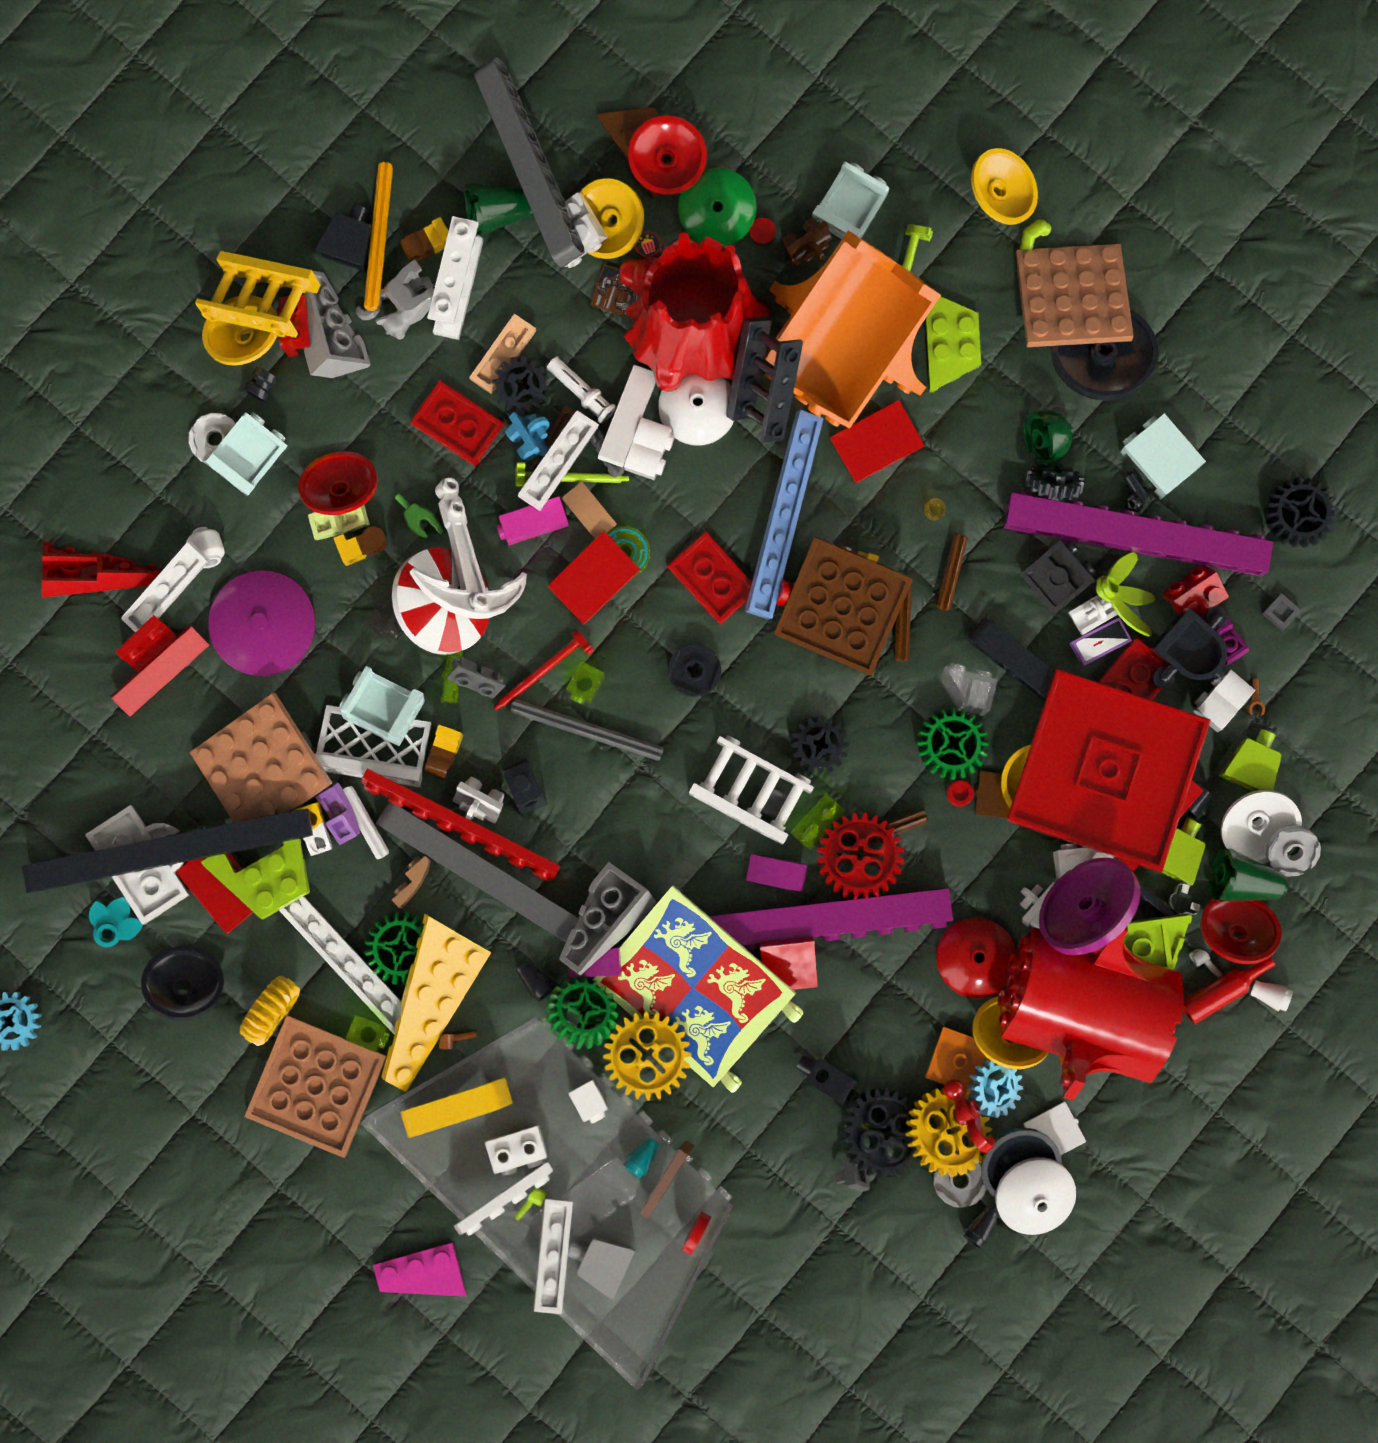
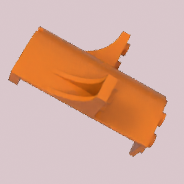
(854, 329)

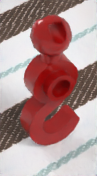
(968, 1113)

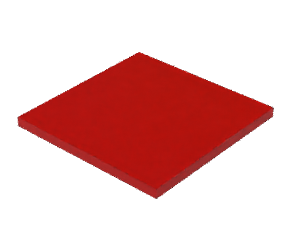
(1108, 770)

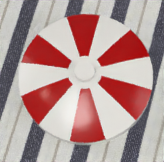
(425, 620)

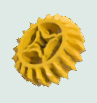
(269, 1010)

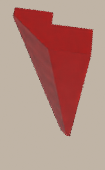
(76, 573)

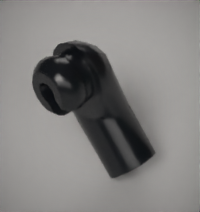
(1137, 494)

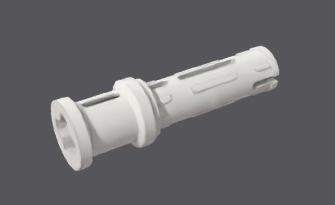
(589, 397)

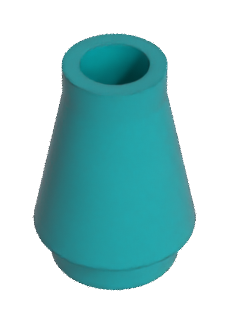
(641, 1159)

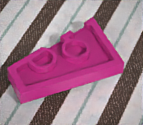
(422, 1272)

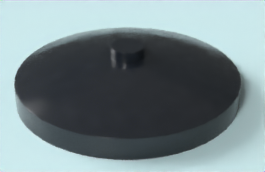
(1110, 368)

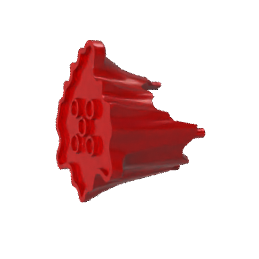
(688, 310)

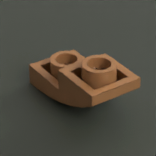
(588, 510)
(417, 873)

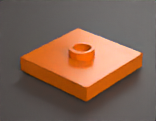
(954, 1058)

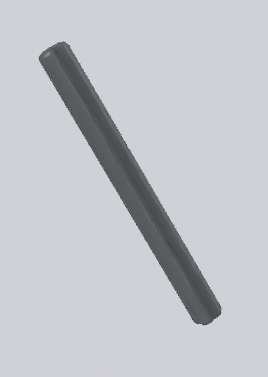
(586, 729)

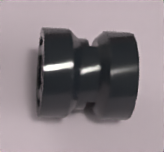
(260, 385)

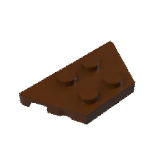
(622, 126)

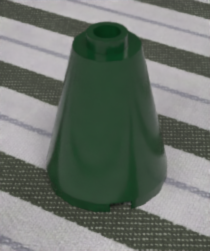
(495, 206)
(1244, 879)

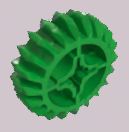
(945, 733)
(402, 935)
(602, 1012)

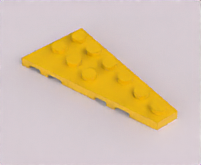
(434, 989)

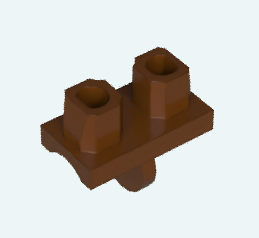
(810, 244)

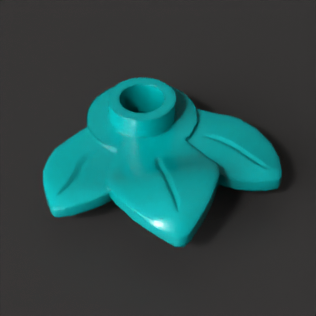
(116, 919)

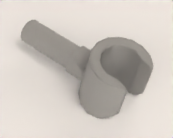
(1199, 957)

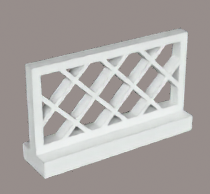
(357, 766)

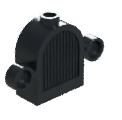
(1191, 647)

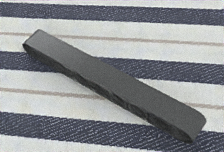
(529, 162)
(477, 871)

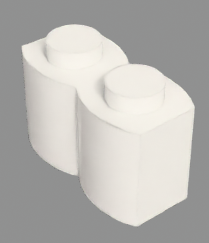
(648, 449)
(1223, 700)

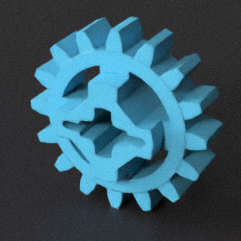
(21, 1027)
(994, 1088)

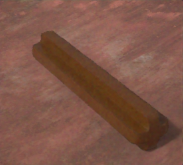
(951, 572)
(902, 630)
(904, 823)

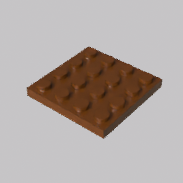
(843, 606)

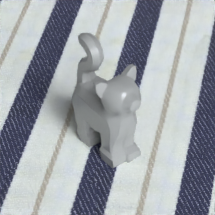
(403, 294)

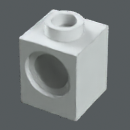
(589, 1102)

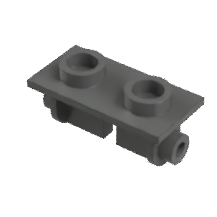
(485, 682)

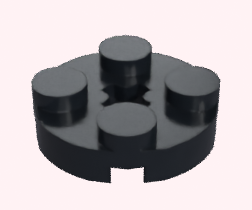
(701, 684)

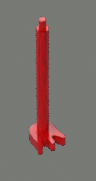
(578, 641)

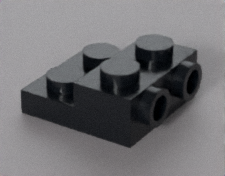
(1060, 575)

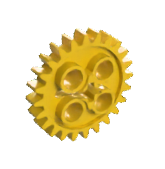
(630, 1072)
(927, 1139)

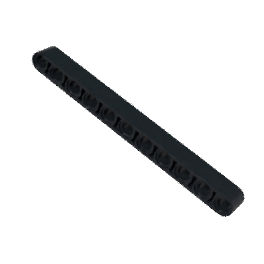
(1033, 674)
(167, 850)

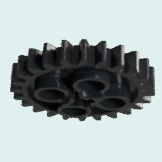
(876, 1156)

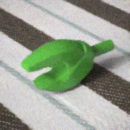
(416, 515)

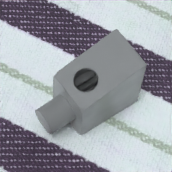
(602, 1263)

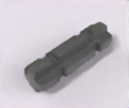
(597, 441)

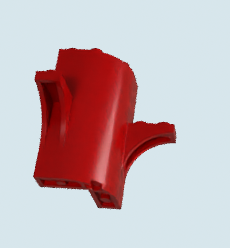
(1092, 1009)

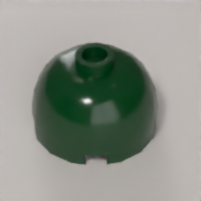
(1047, 436)

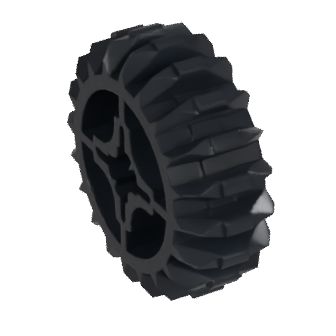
(1309, 517)

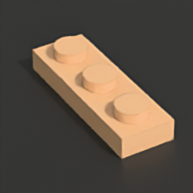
(507, 345)

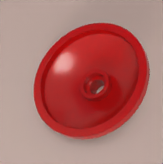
(670, 138)
(337, 483)
(1249, 921)
(957, 962)

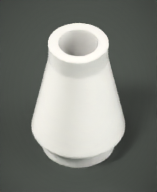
(1272, 994)

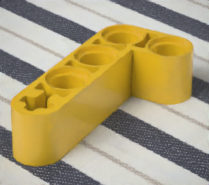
(456, 1107)

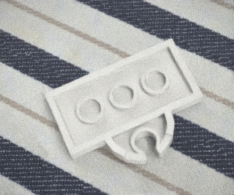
(149, 890)

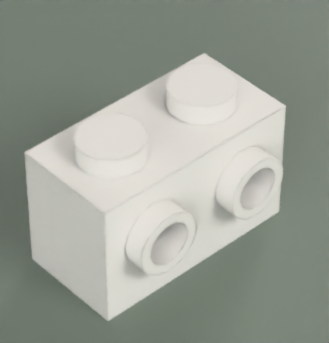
(1071, 856)
(516, 1150)

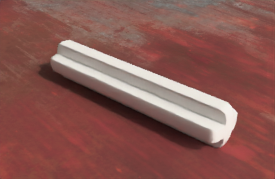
(366, 825)

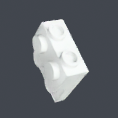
(586, 224)

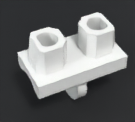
(1092, 614)
(477, 803)
(1032, 915)

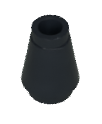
(535, 982)
(981, 1227)

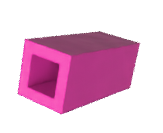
(530, 522)

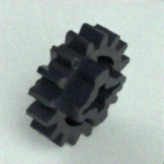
(510, 378)
(1055, 481)
(832, 750)

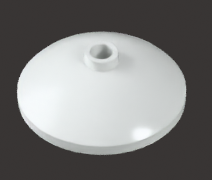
(697, 423)
(1250, 836)
(1027, 1186)

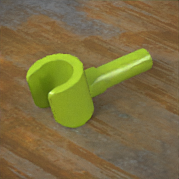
(537, 1197)

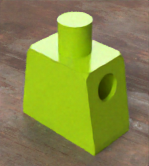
(1253, 763)
(1185, 854)

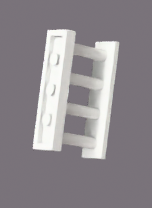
(455, 278)
(728, 804)

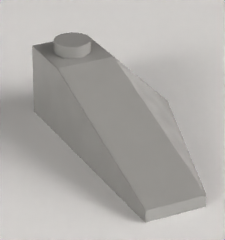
(333, 344)
(610, 912)

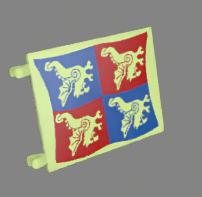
(701, 980)

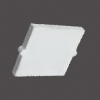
(1059, 1126)

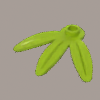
(1110, 590)

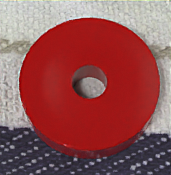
(696, 1233)

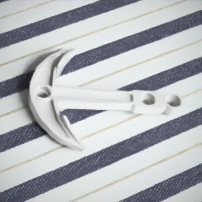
(472, 598)

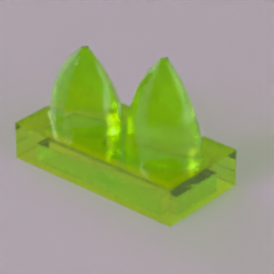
(818, 819)

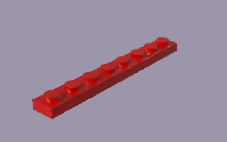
(450, 821)

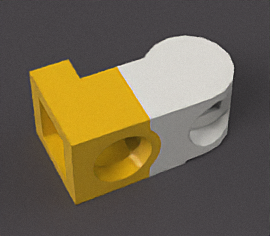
(321, 840)

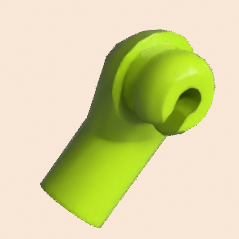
(1031, 232)

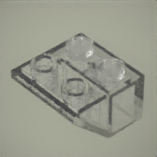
(968, 689)

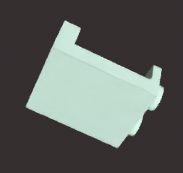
(851, 201)
(247, 452)
(1162, 454)
(381, 706)

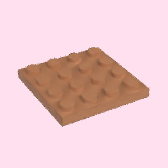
(1074, 295)
(261, 763)
(315, 1086)

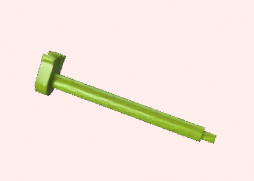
(915, 232)
(522, 476)

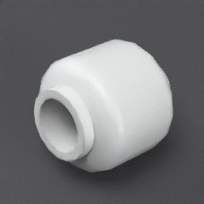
(209, 543)

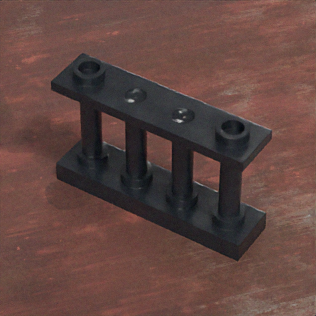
(748, 373)

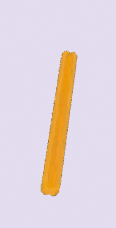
(378, 236)

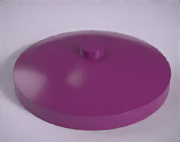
(262, 623)
(1089, 906)

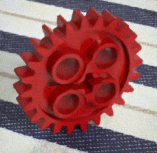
(863, 832)

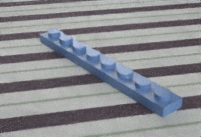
(784, 514)

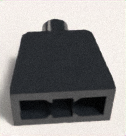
(347, 239)
(524, 787)
(838, 1086)

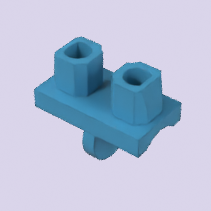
(532, 432)

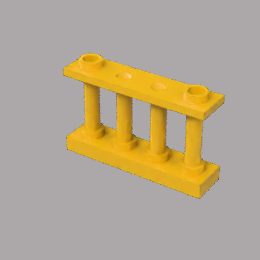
(258, 271)

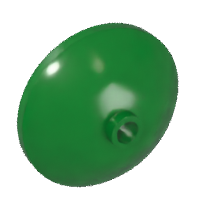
(738, 209)

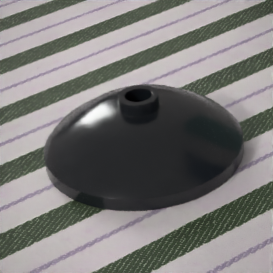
(178, 970)
(1018, 1142)

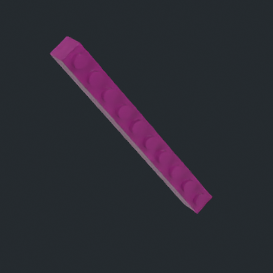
(1138, 534)
(839, 918)

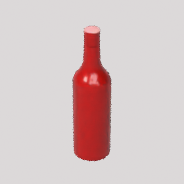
(1222, 991)

